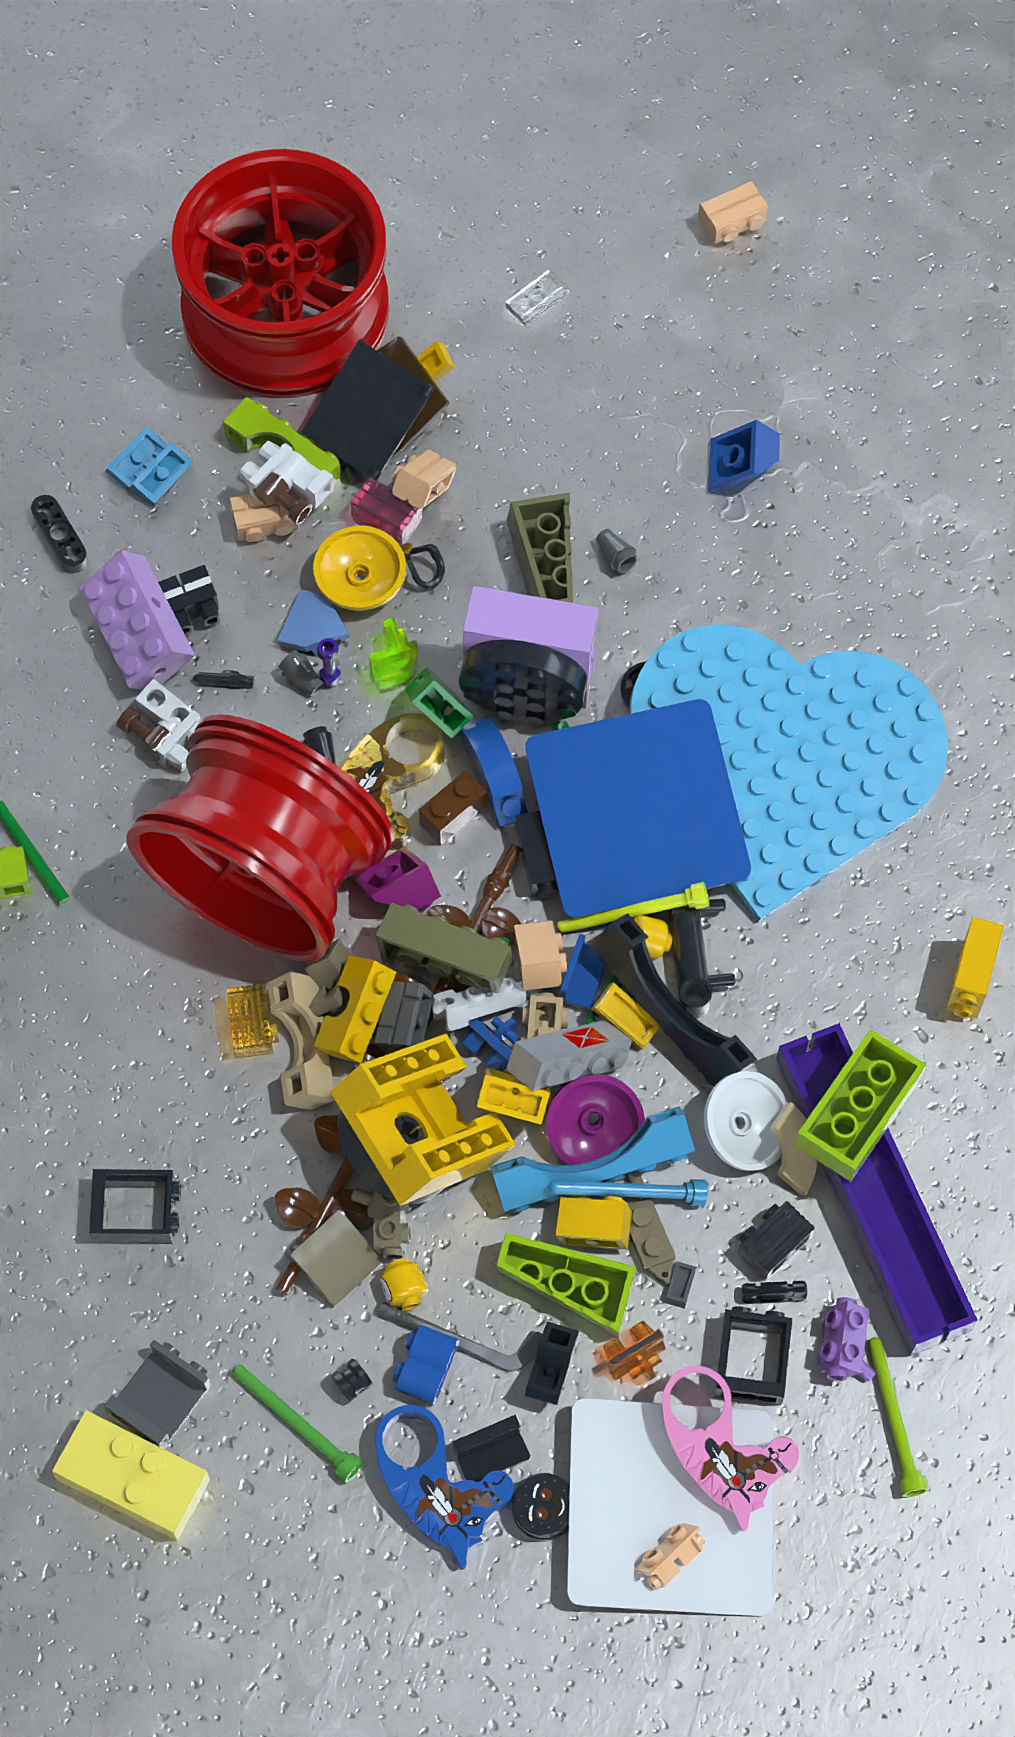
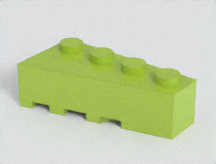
(575, 1280)

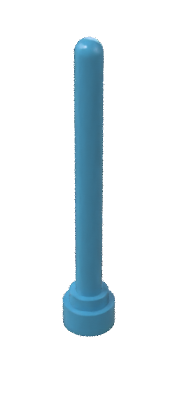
(693, 1192)

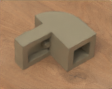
(326, 975)

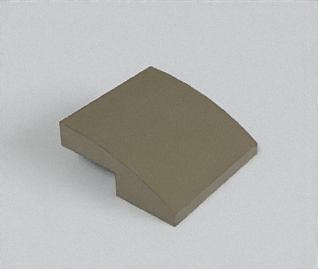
(336, 1258)

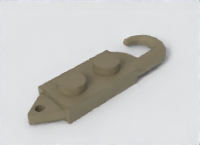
(649, 1234)

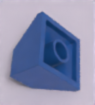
(742, 454)

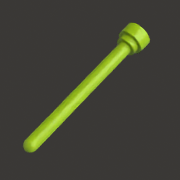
(912, 1481)

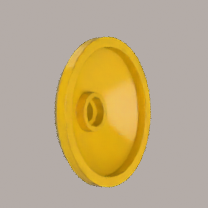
(356, 553)

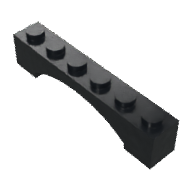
(625, 953)

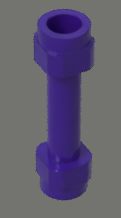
(328, 651)

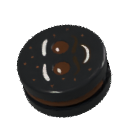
(542, 1507)

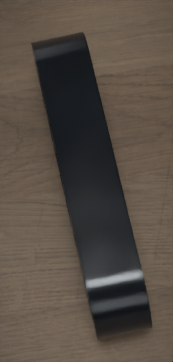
(59, 521)

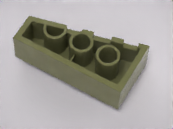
(442, 948)

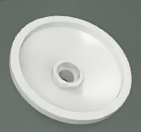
(755, 1105)

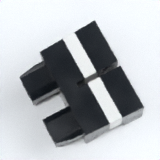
(192, 598)

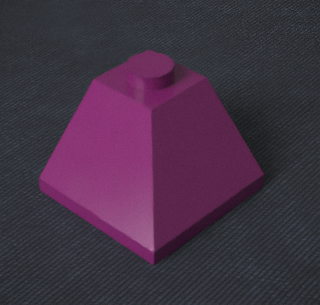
(399, 880)

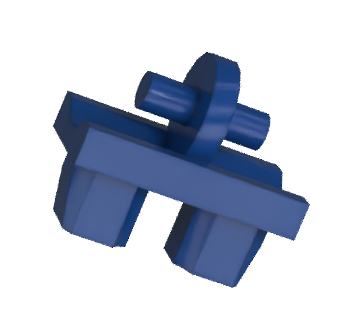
(481, 1034)

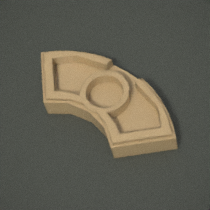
(797, 1166)

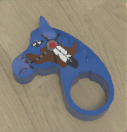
(441, 1509)

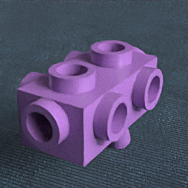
(845, 1341)

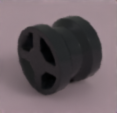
(351, 1380)

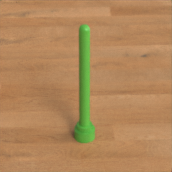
(346, 1464)

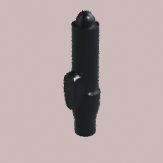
(226, 678)

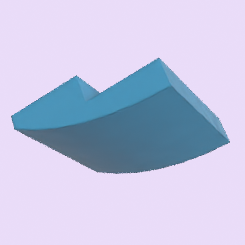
(149, 466)

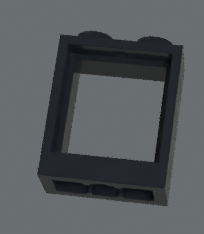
(106, 1178)
(752, 1389)

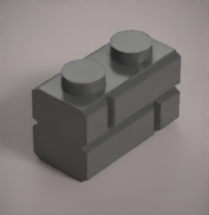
(403, 1017)

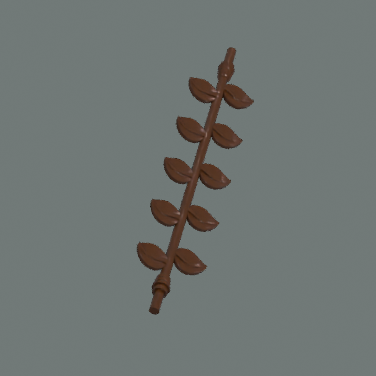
(301, 1207)

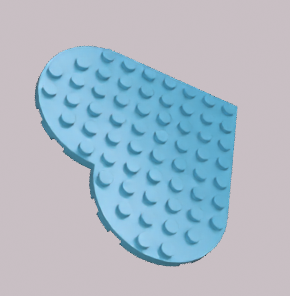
(812, 750)

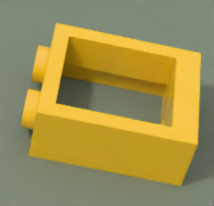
(974, 968)
(511, 1098)

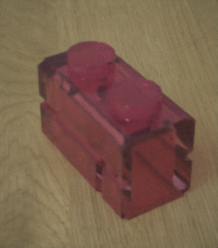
(380, 509)

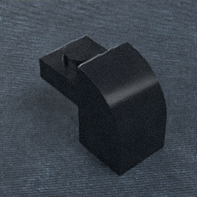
(552, 1363)

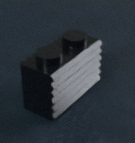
(775, 1239)

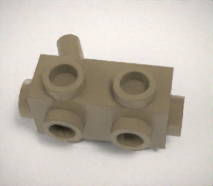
(390, 1226)

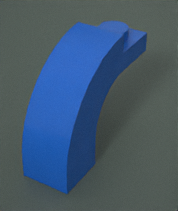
(495, 764)

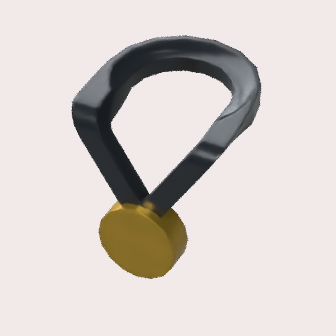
(433, 550)

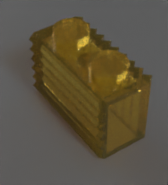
(250, 1021)

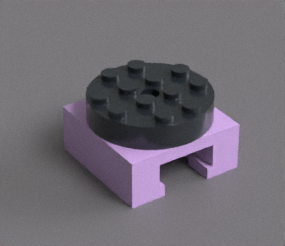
(527, 655)

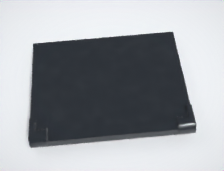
(368, 410)

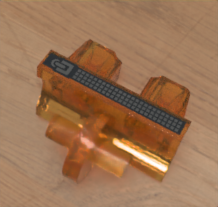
(637, 1358)

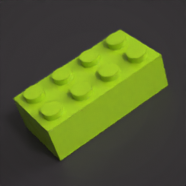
(860, 1105)

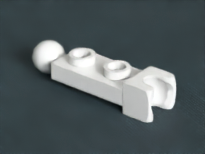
(477, 1002)

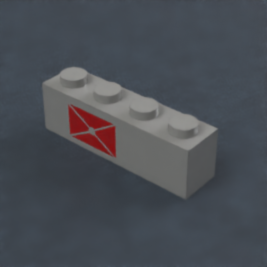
(568, 1054)

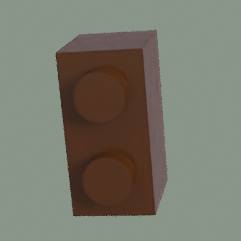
(453, 807)

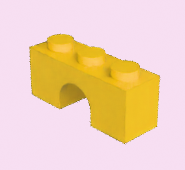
(351, 1031)

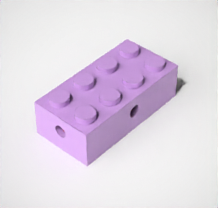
(136, 620)

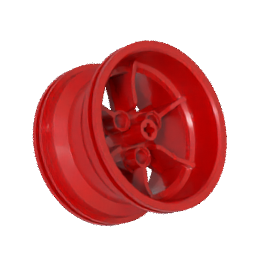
(273, 197)
(261, 837)

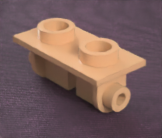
(681, 1543)

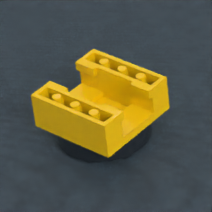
(406, 1128)

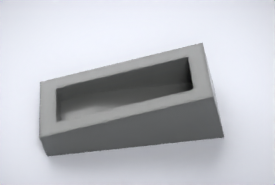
(680, 1284)

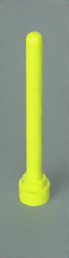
(693, 897)

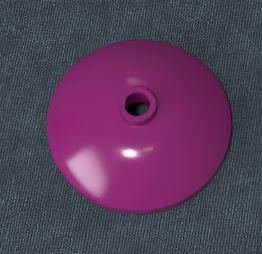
(566, 1118)

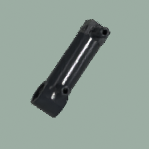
(691, 957)

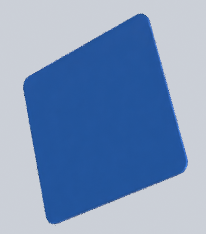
(637, 807)

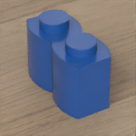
(426, 1364)

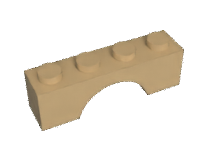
(310, 1076)

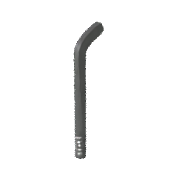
(500, 1360)

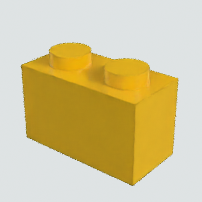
(594, 1222)

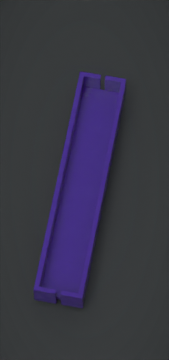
(885, 1210)

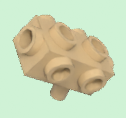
(544, 1006)

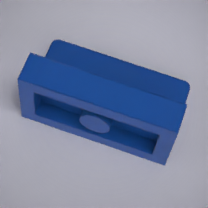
(582, 977)

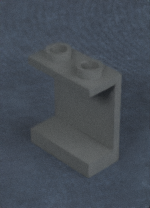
(160, 1395)

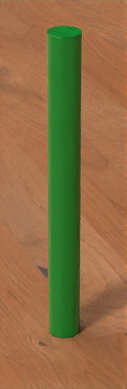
(33, 855)

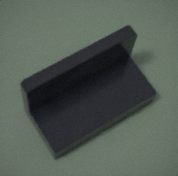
(491, 1449)

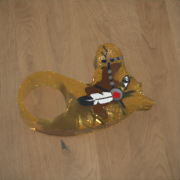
(384, 776)

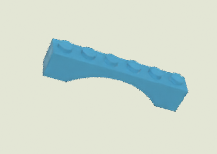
(658, 1139)

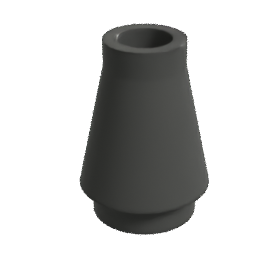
(618, 553)
(300, 672)

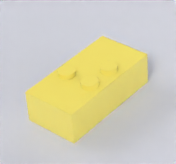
(131, 1475)

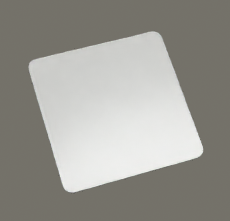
(634, 1489)

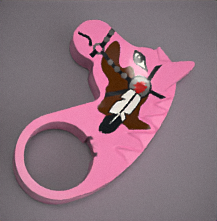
(727, 1472)

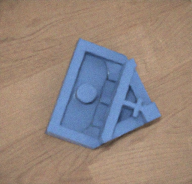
(310, 622)

